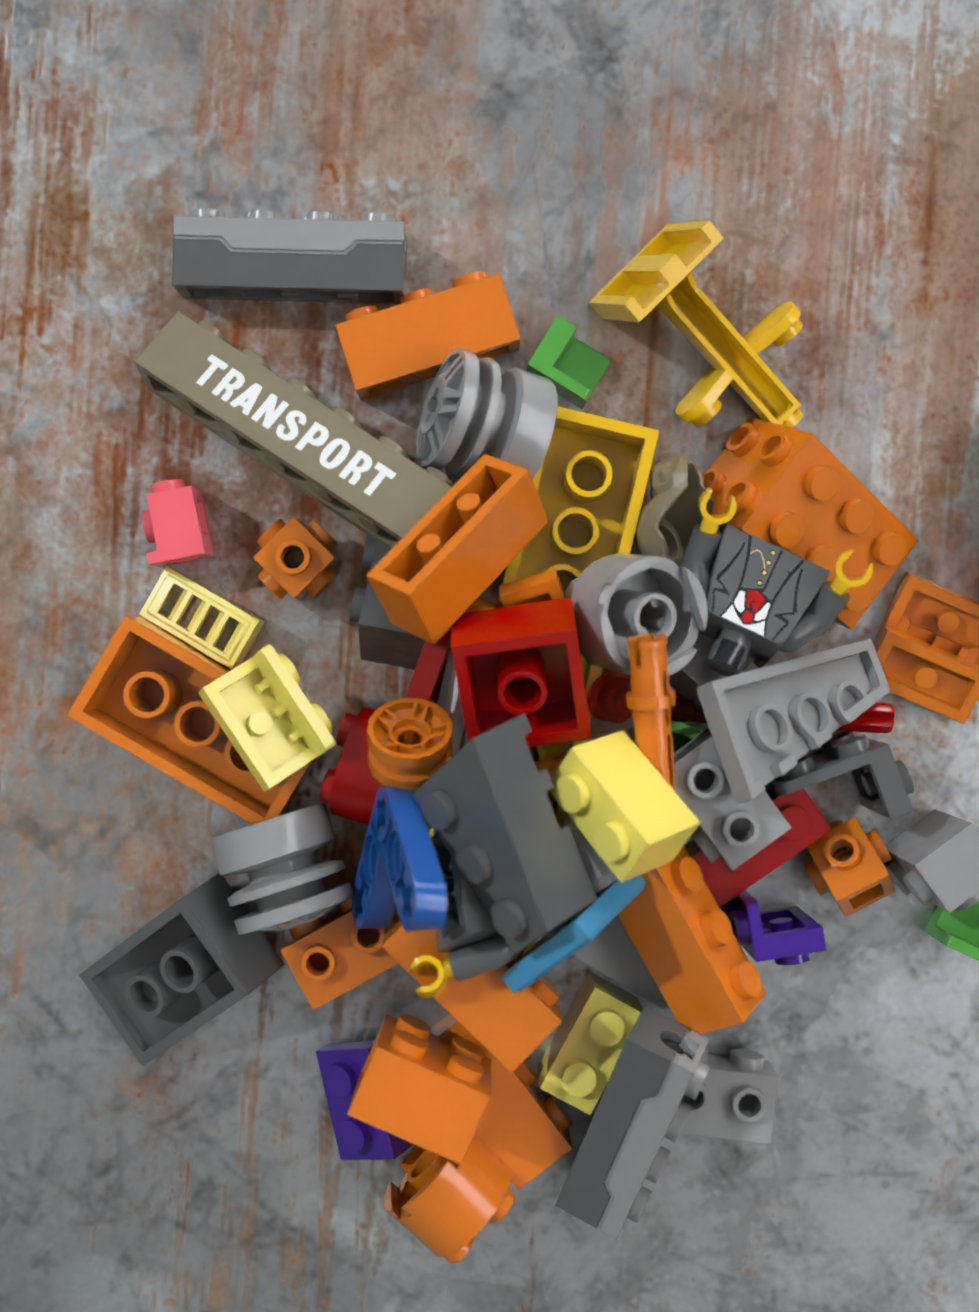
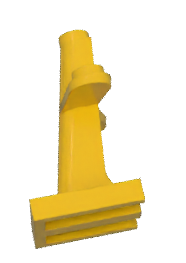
(663, 278)

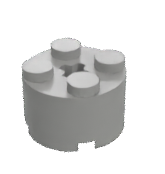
(633, 597)

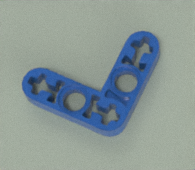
(398, 868)

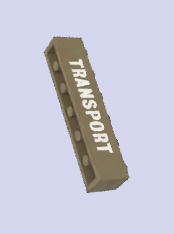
(290, 430)

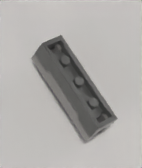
(289, 258)
(631, 1121)

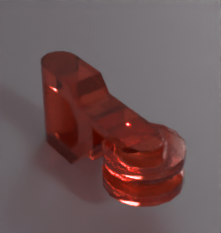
(609, 702)

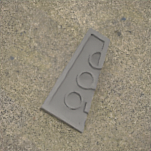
(786, 709)

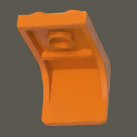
(809, 505)

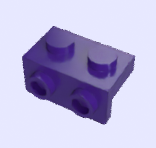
(774, 934)
(340, 1069)

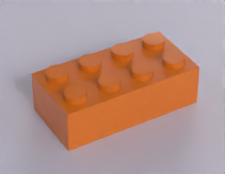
(150, 705)

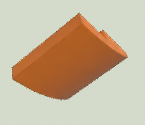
(931, 647)

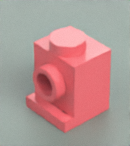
(176, 524)

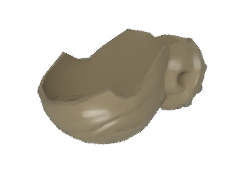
(673, 509)

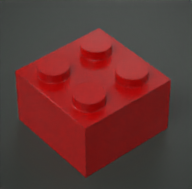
(520, 664)

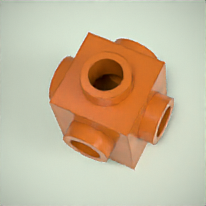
(317, 568)
(850, 866)

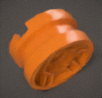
(408, 742)

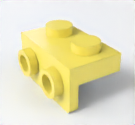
(268, 716)

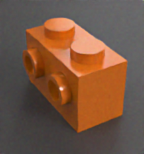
(335, 955)

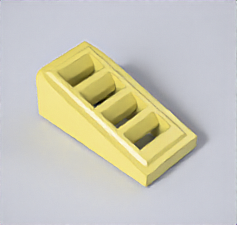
(240, 641)

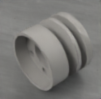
(482, 413)
(282, 869)

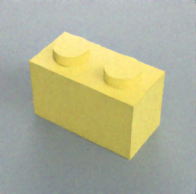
(622, 805)
(588, 1043)

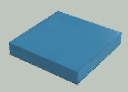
(571, 934)

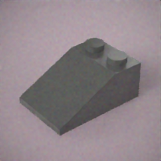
(180, 970)

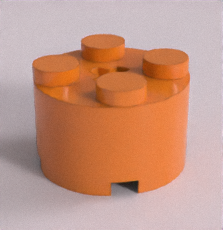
(450, 1201)

